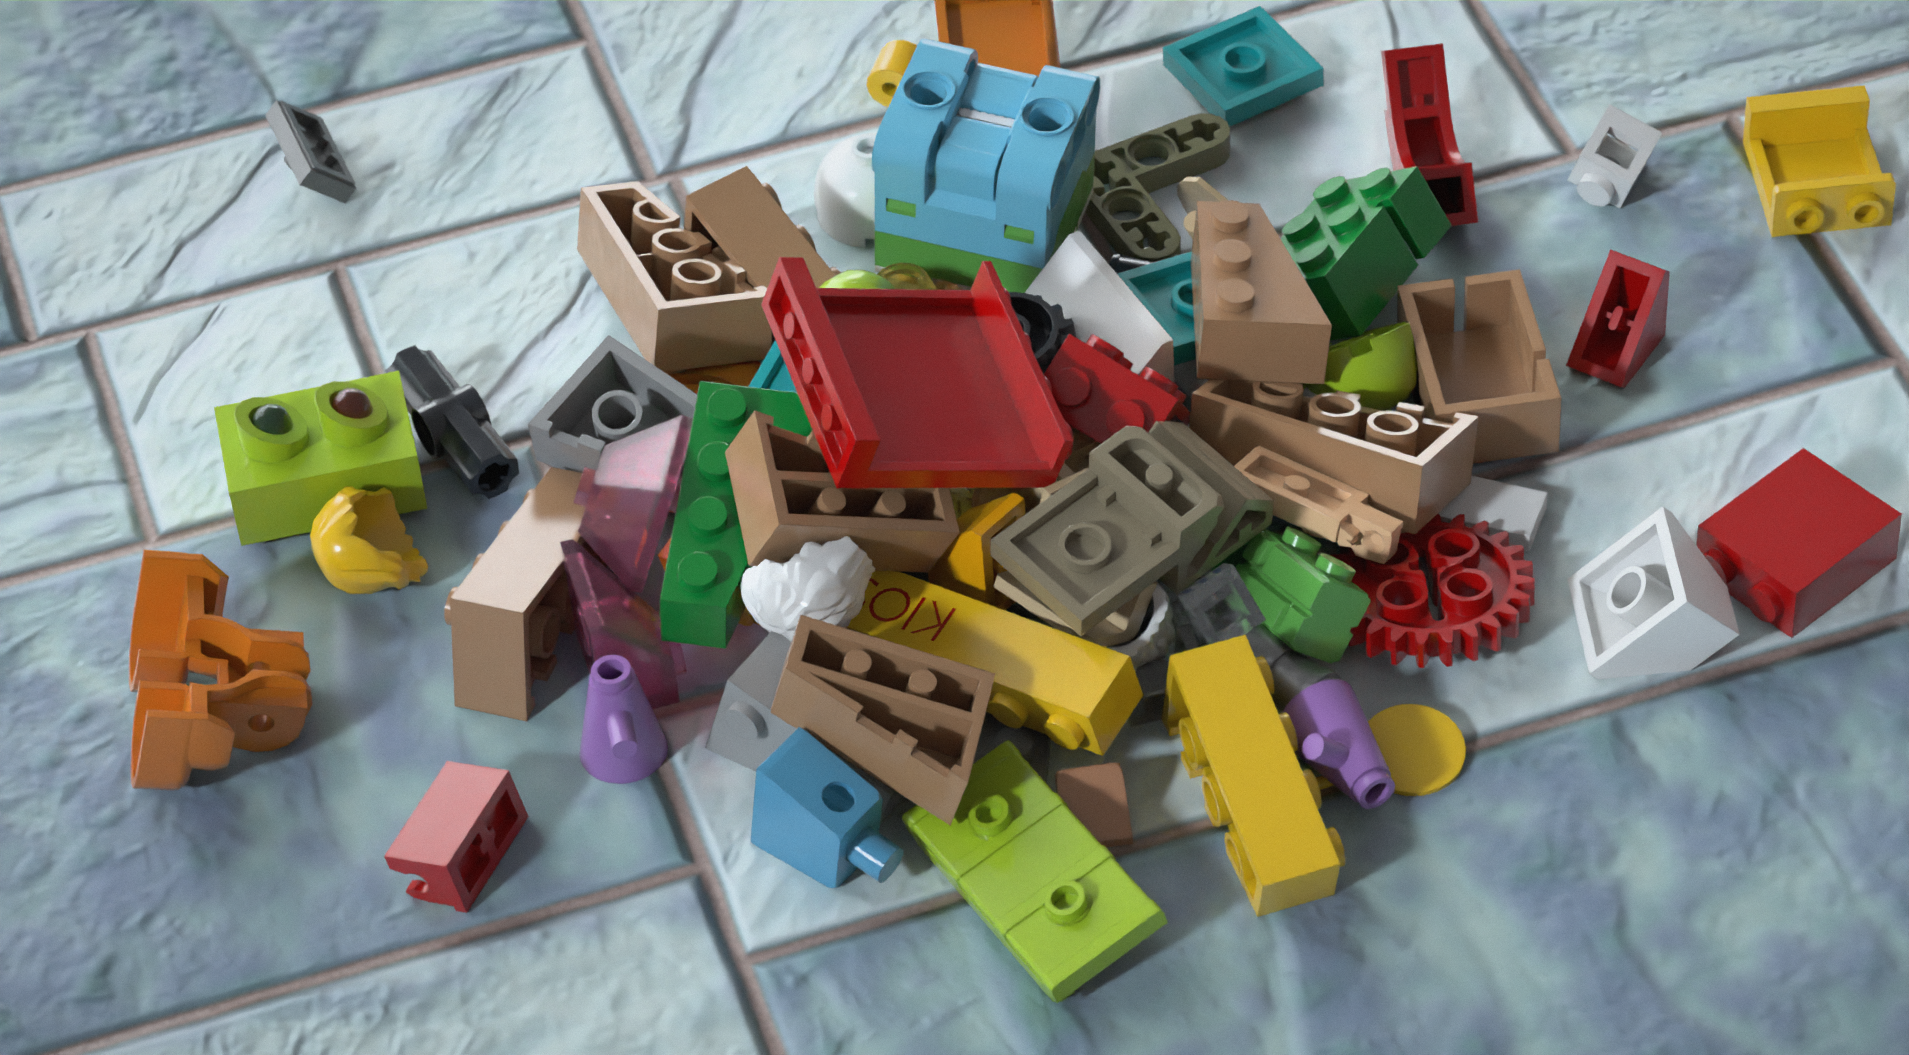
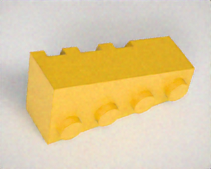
(1251, 774)

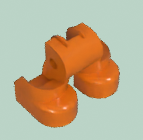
(182, 630)

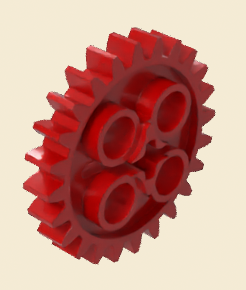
(1473, 580)

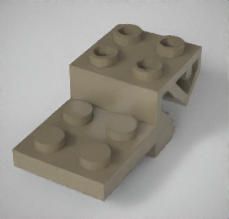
(1139, 514)

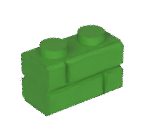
(1302, 594)

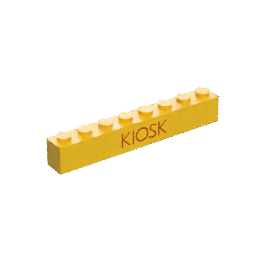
(1042, 675)

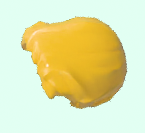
(365, 543)

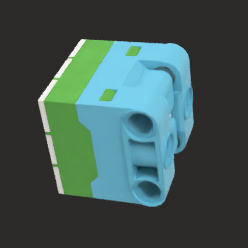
(982, 166)

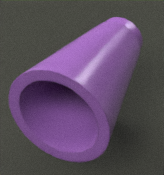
(619, 726)
(1339, 742)

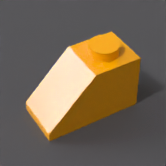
(967, 562)

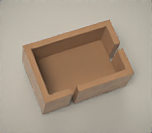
(1488, 368)

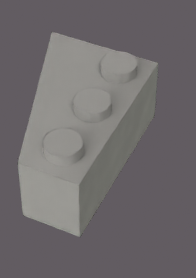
(747, 729)

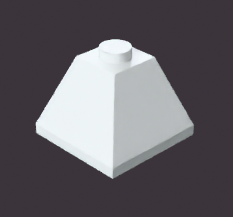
(1651, 603)

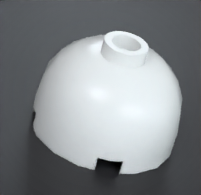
(847, 191)

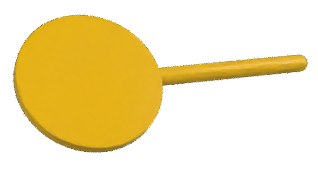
(1419, 748)

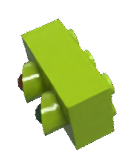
(306, 445)

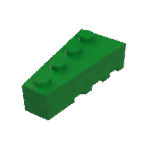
(707, 548)

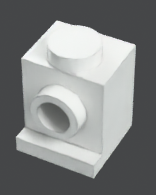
(1608, 167)

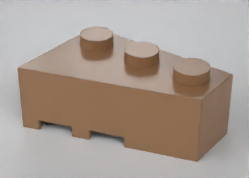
(1252, 302)
(791, 499)
(886, 710)

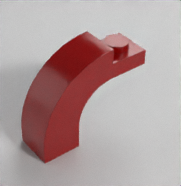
(1423, 130)

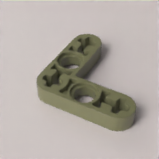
(1189, 148)

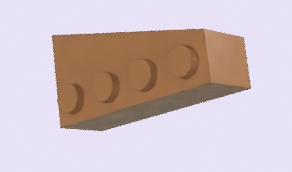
(751, 228)
(666, 283)
(1396, 456)
(516, 602)

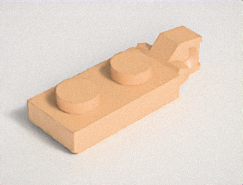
(1322, 505)

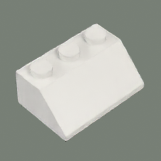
(1103, 305)

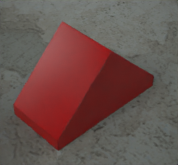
(1622, 320)

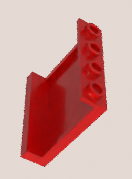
(918, 383)

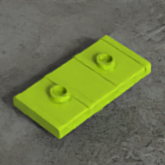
(1036, 874)

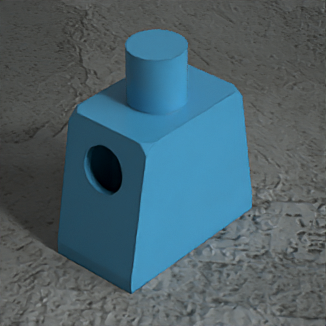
(820, 814)

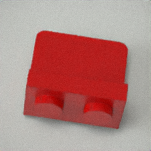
(1102, 393)

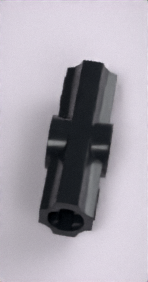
(454, 423)

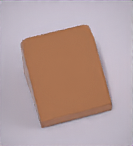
(1098, 800)

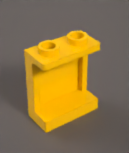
(1816, 162)

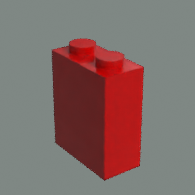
(1799, 541)

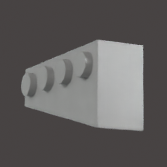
(604, 402)

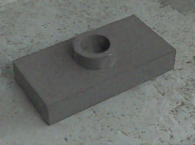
(310, 151)

